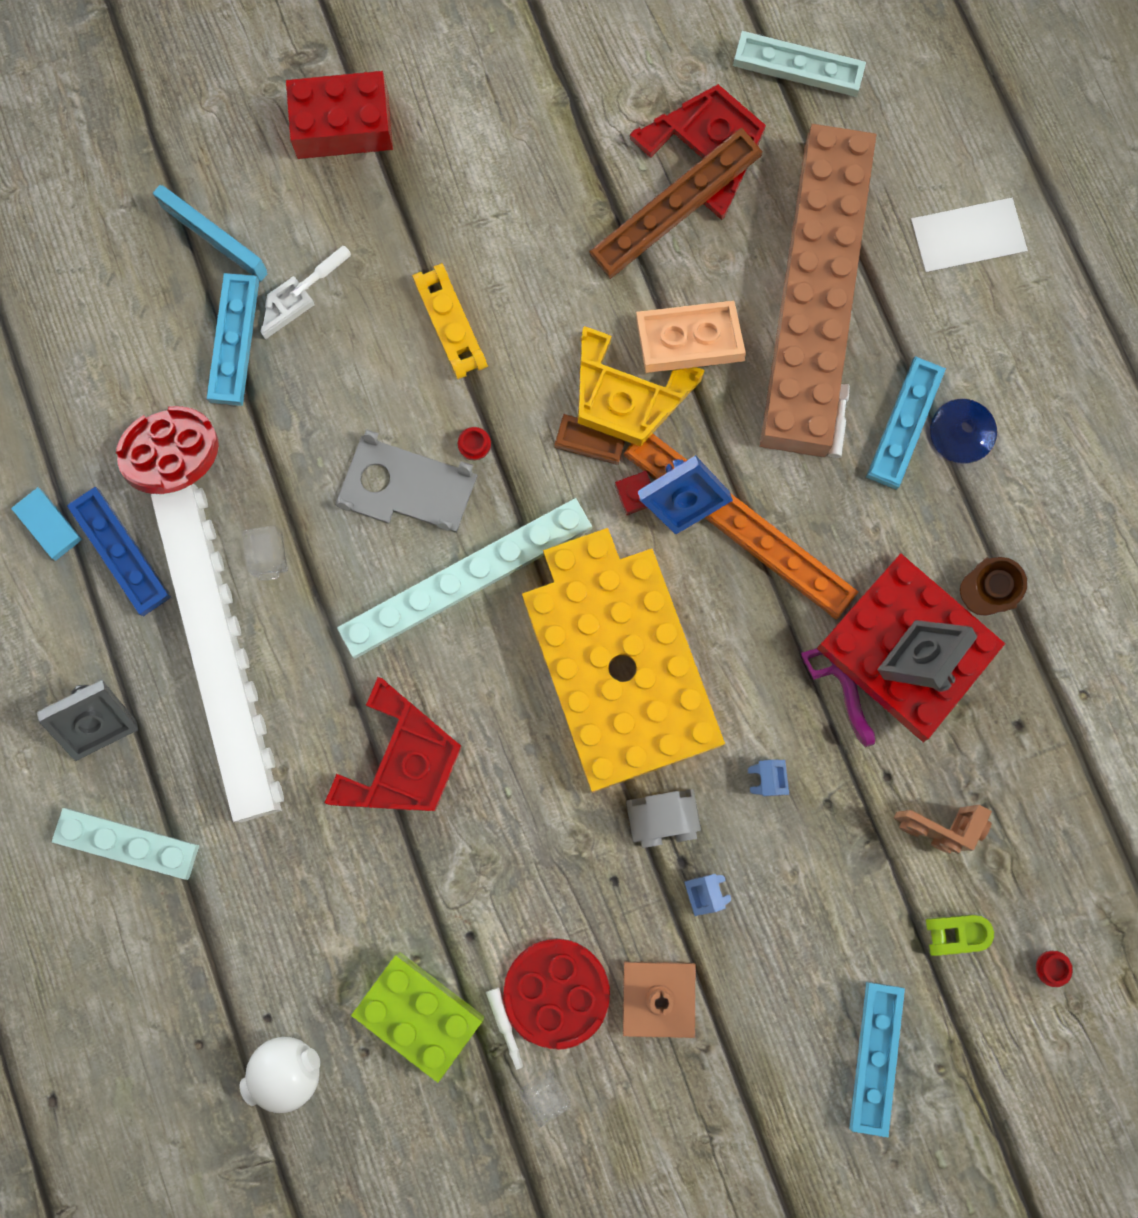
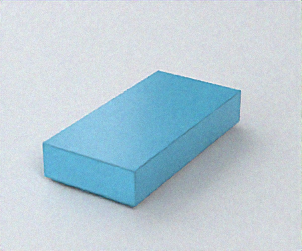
(46, 523)

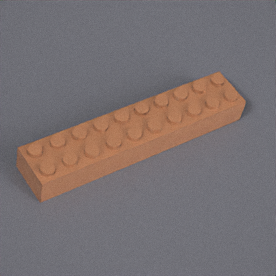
(818, 291)

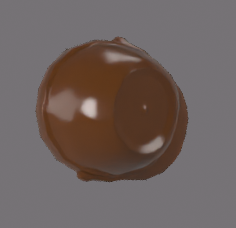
(994, 586)

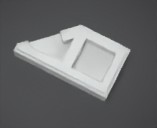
(283, 307)

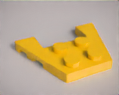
(621, 402)

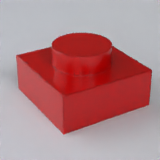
(628, 492)

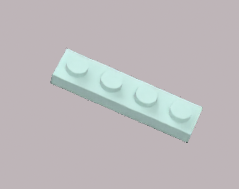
(799, 64)
(125, 843)

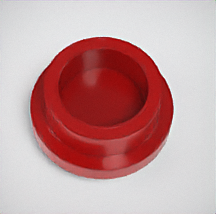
(474, 443)
(1054, 968)

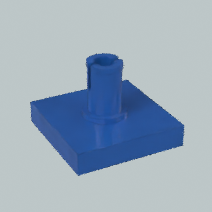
(684, 494)

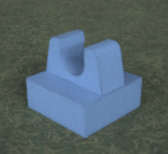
(773, 778)
(706, 894)

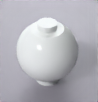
(281, 1075)

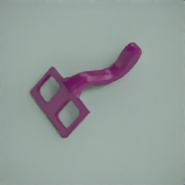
(851, 698)

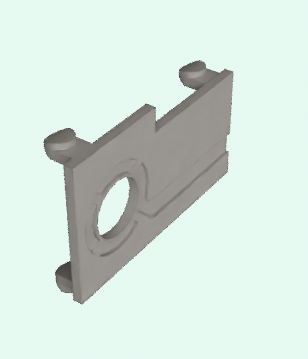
(416, 486)

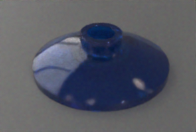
(956, 443)

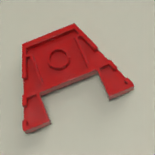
(703, 126)
(414, 763)

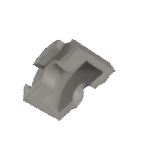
(663, 817)

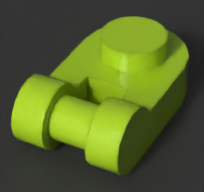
(971, 932)

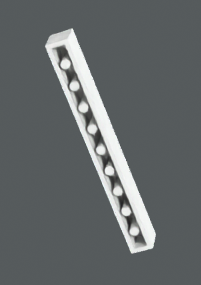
(217, 655)

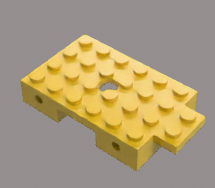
(610, 610)

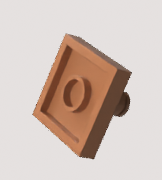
(659, 999)

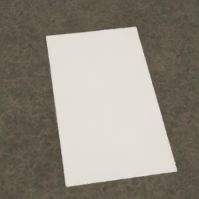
(969, 234)

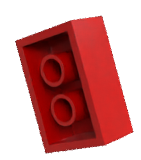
(339, 114)

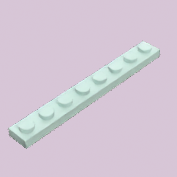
(463, 578)

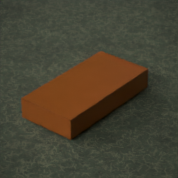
(588, 441)

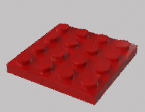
(877, 625)

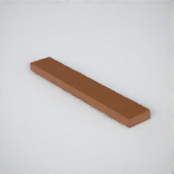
(676, 203)

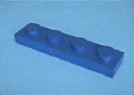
(119, 551)

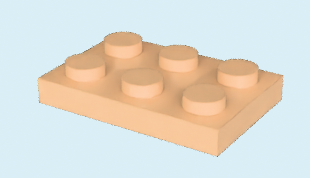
(690, 336)

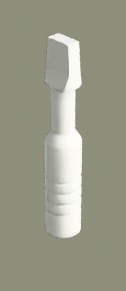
(323, 269)
(836, 449)
(504, 1025)

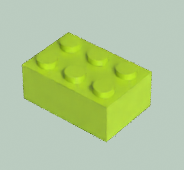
(418, 1016)

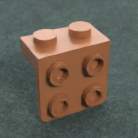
(968, 827)

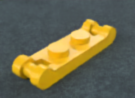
(449, 321)

